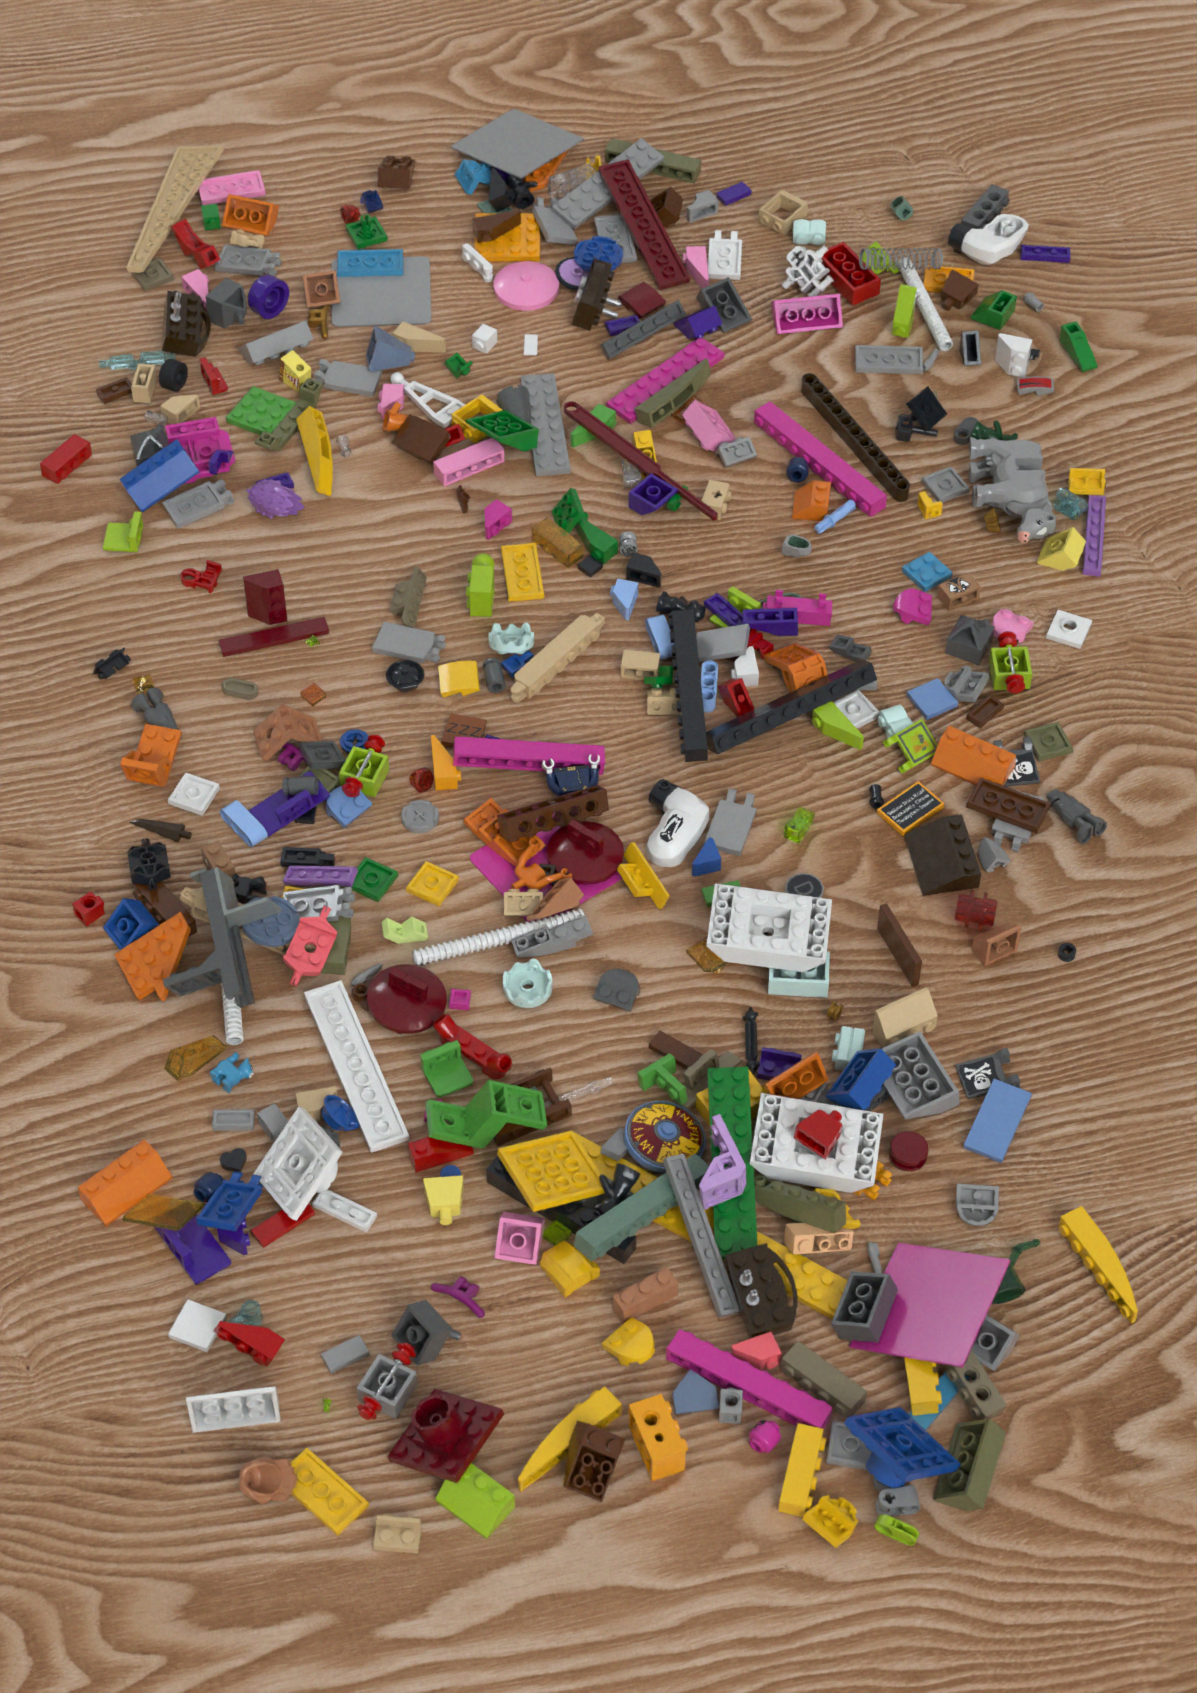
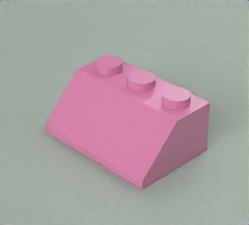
(707, 426)

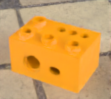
(657, 1437)

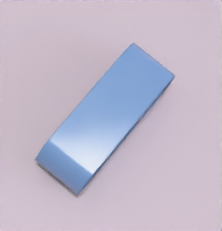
(659, 635)
(709, 677)
(243, 823)

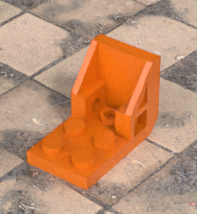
(798, 665)
(153, 757)

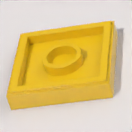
(432, 883)

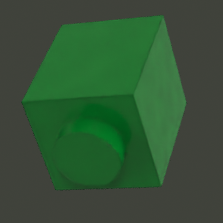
(210, 217)

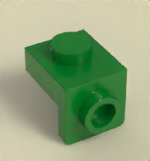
(458, 365)
(665, 677)

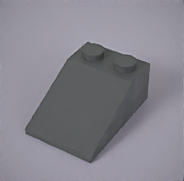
(727, 302)

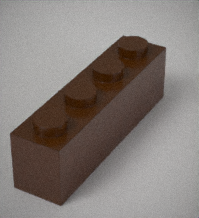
(162, 904)

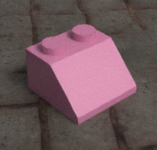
(519, 1238)

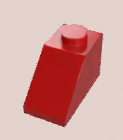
(736, 696)

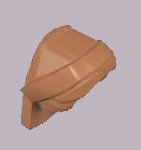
(267, 1479)

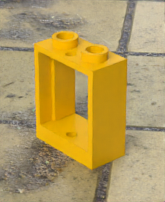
(479, 404)

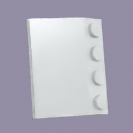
(234, 1409)

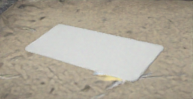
(530, 344)

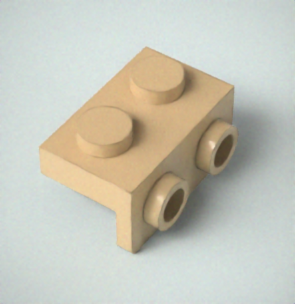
(662, 702)

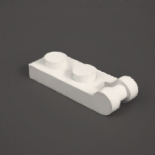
(477, 262)

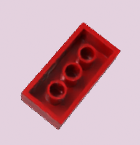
(849, 279)

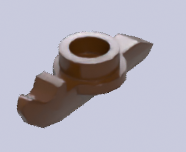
(463, 499)

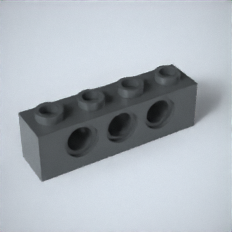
(987, 207)

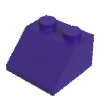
(699, 323)
(650, 495)

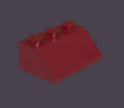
(265, 597)

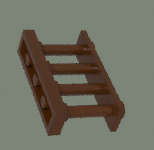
(554, 1113)

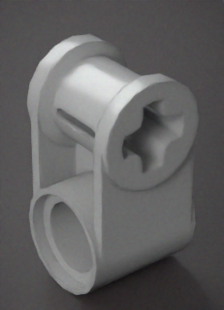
(899, 1501)

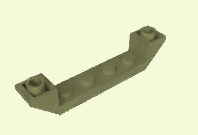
(309, 396)

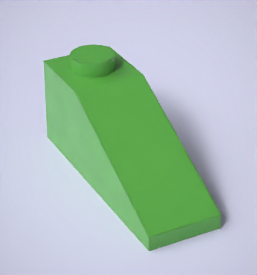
(601, 412)

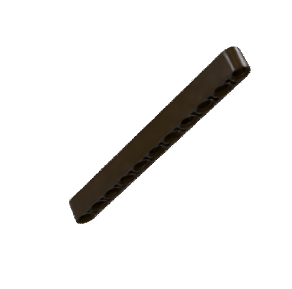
(855, 437)

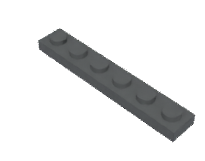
(643, 329)

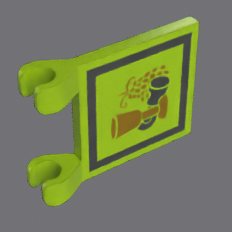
(915, 743)

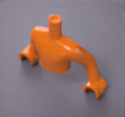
(534, 876)

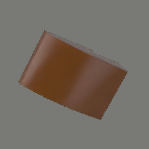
(421, 439)

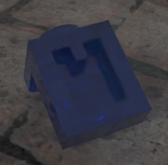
(371, 201)

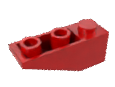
(254, 1340)

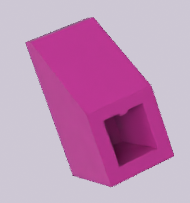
(496, 518)

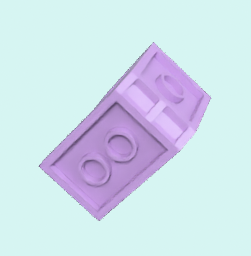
(722, 1182)

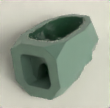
(902, 208)

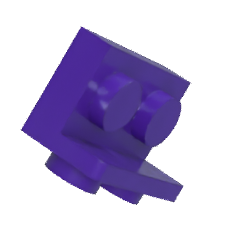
(775, 1062)

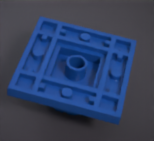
(899, 1447)

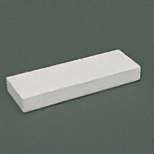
(345, 1210)

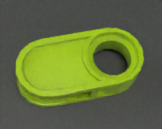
(896, 1529)

